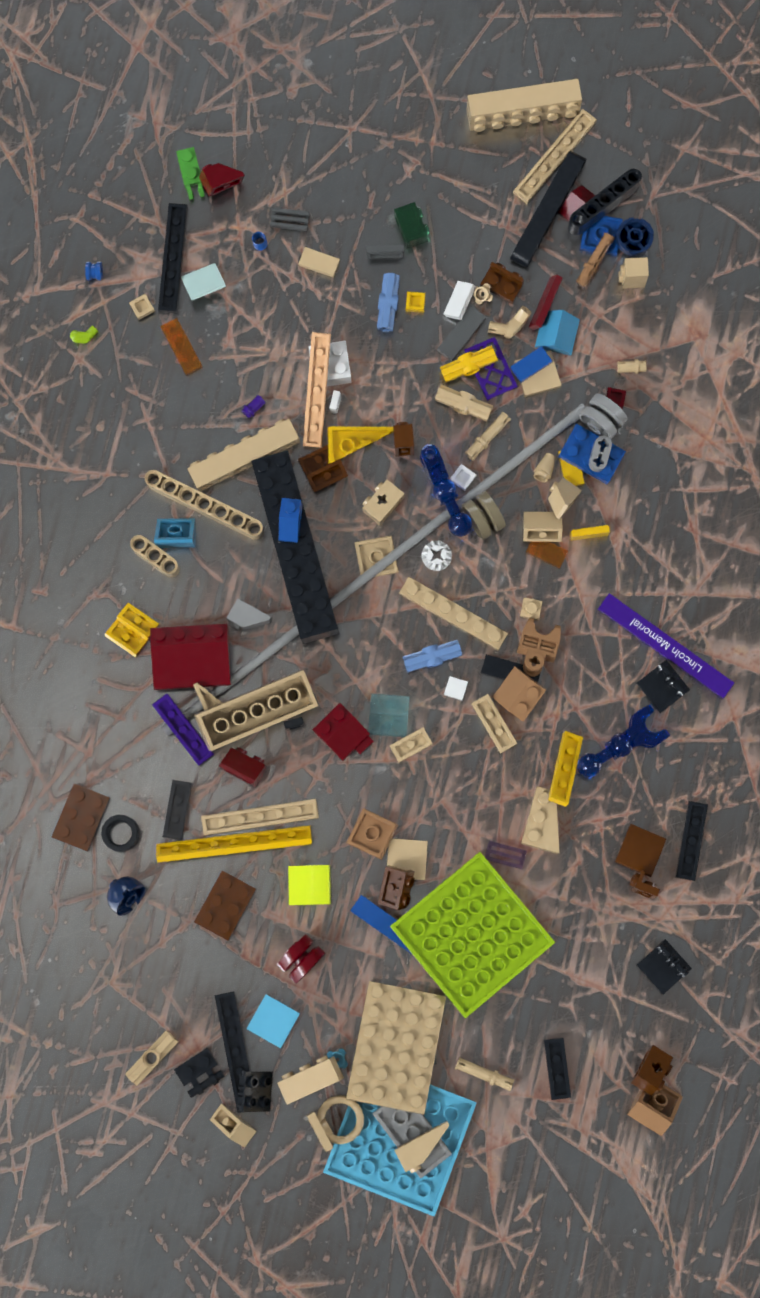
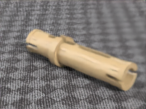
(489, 434)
(485, 1074)

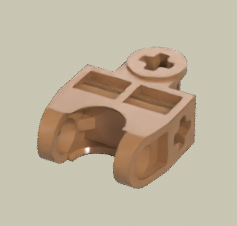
(538, 647)

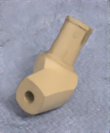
(513, 326)

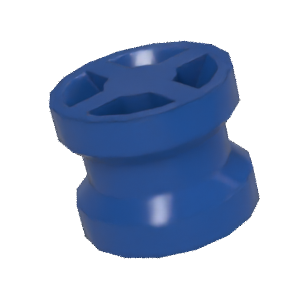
(94, 271)

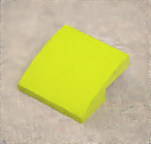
(309, 885)

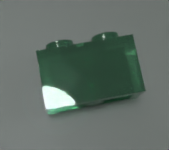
(411, 225)

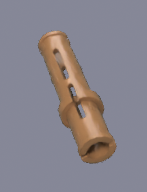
(595, 259)

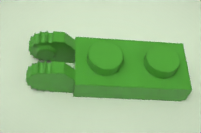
(190, 170)

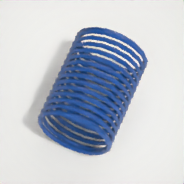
(262, 246)

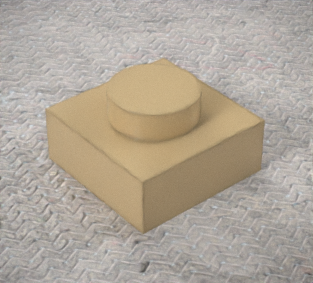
(141, 306)
(531, 608)

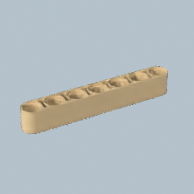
(198, 497)

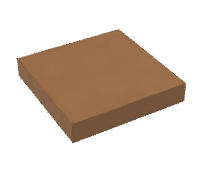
(372, 834)

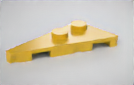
(347, 440)

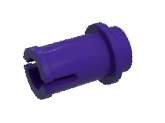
(253, 406)

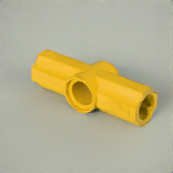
(468, 364)

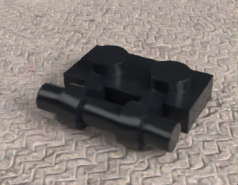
(195, 1067)

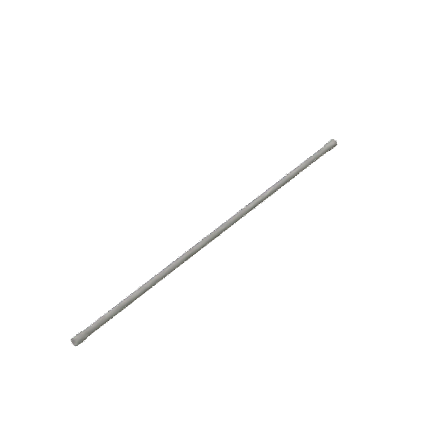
(572, 417)

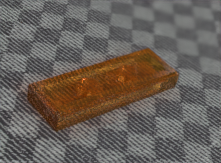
(181, 346)

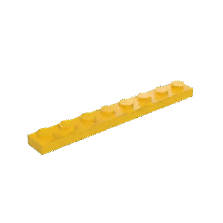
(233, 844)

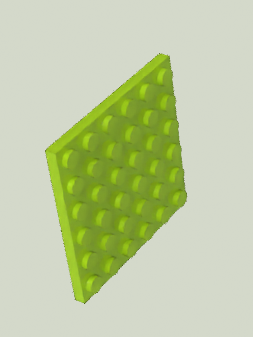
(472, 934)

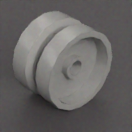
(603, 416)

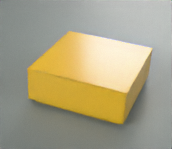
(415, 302)

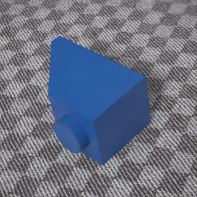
(290, 520)

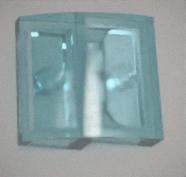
(388, 715)

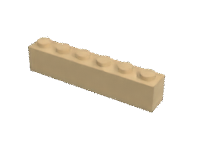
(239, 456)

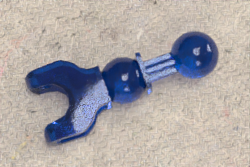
(444, 490)
(623, 743)

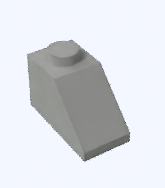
(246, 616)

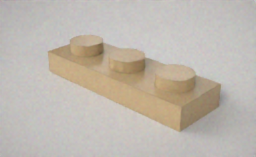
(494, 723)

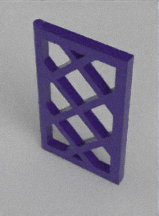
(506, 372)

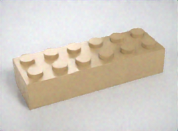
(524, 105)
(256, 710)

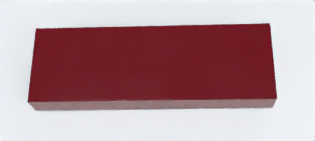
(545, 302)

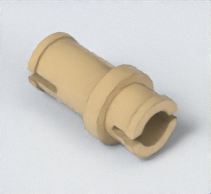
(631, 366)

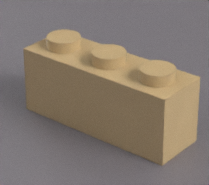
(310, 1079)

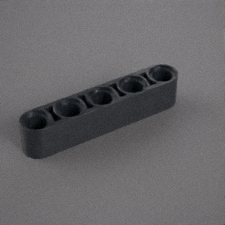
(607, 194)

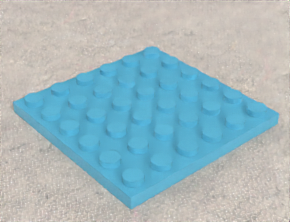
(374, 1165)

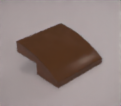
(319, 472)
(640, 850)

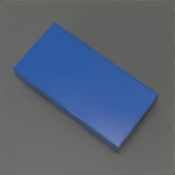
(531, 364)

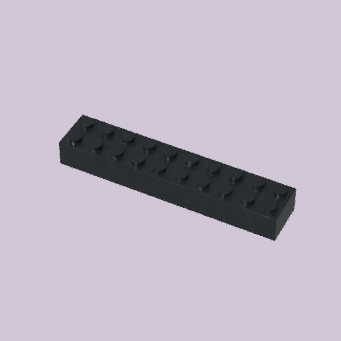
(297, 560)

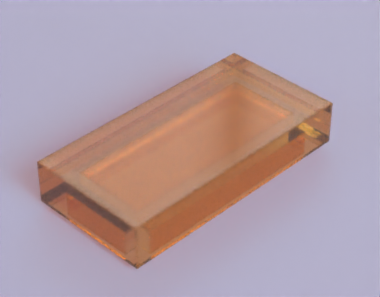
(547, 552)

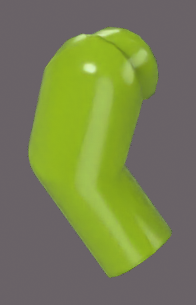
(83, 337)

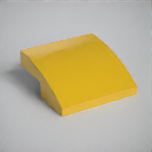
(131, 629)

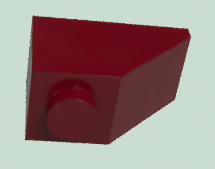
(219, 178)

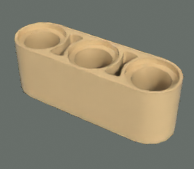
(161, 562)

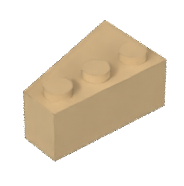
(542, 823)

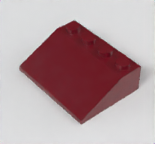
(190, 656)

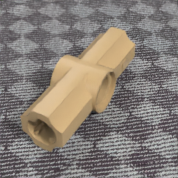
(464, 403)
(160, 1048)

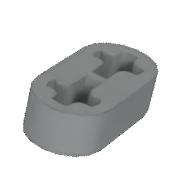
(596, 452)

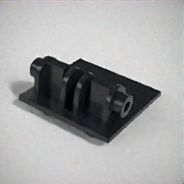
(663, 686)
(664, 966)
(256, 1091)

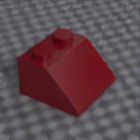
(341, 731)
(243, 766)

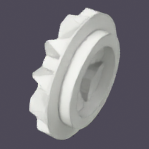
(436, 564)

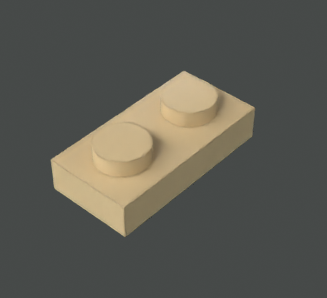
(411, 745)

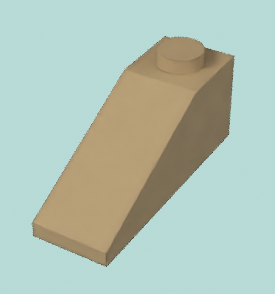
(418, 1149)

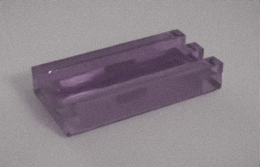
(521, 859)

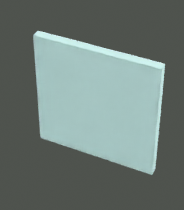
(203, 281)

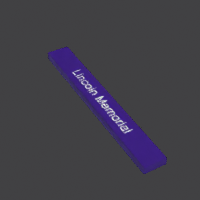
(666, 646)

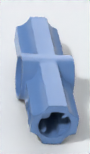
(388, 302)
(432, 656)

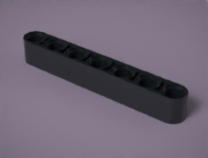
(548, 209)

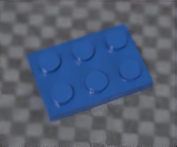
(578, 452)

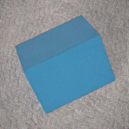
(558, 332)
(175, 533)

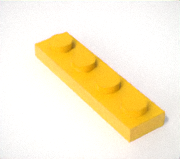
(565, 768)

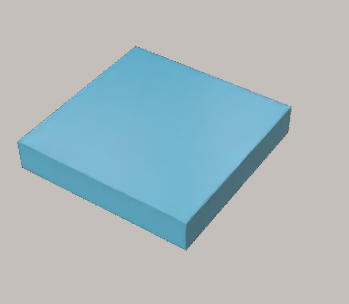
(273, 1021)

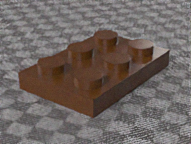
(80, 817)
(225, 905)

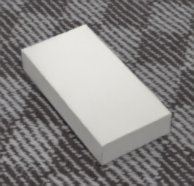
(459, 300)

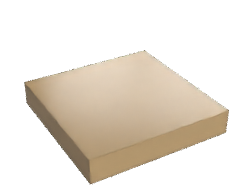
(542, 381)
(373, 551)
(408, 856)

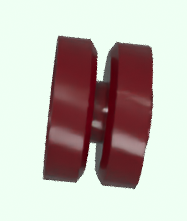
(300, 958)

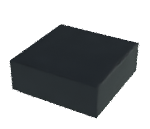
(294, 723)

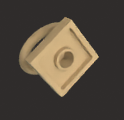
(324, 1131)

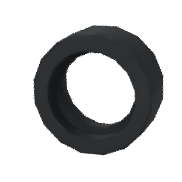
(106, 838)

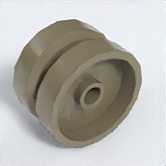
(484, 515)

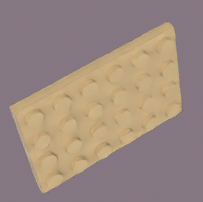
(396, 1048)

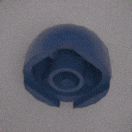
(634, 236)
(124, 893)

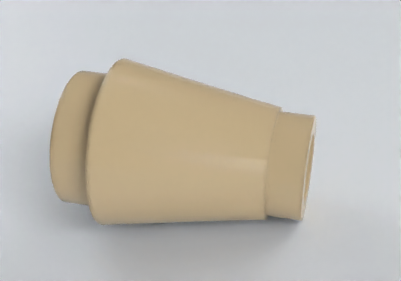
(545, 468)

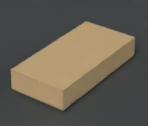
(319, 262)

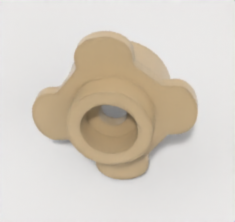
(487, 295)

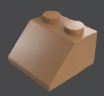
(519, 693)
(656, 1110)

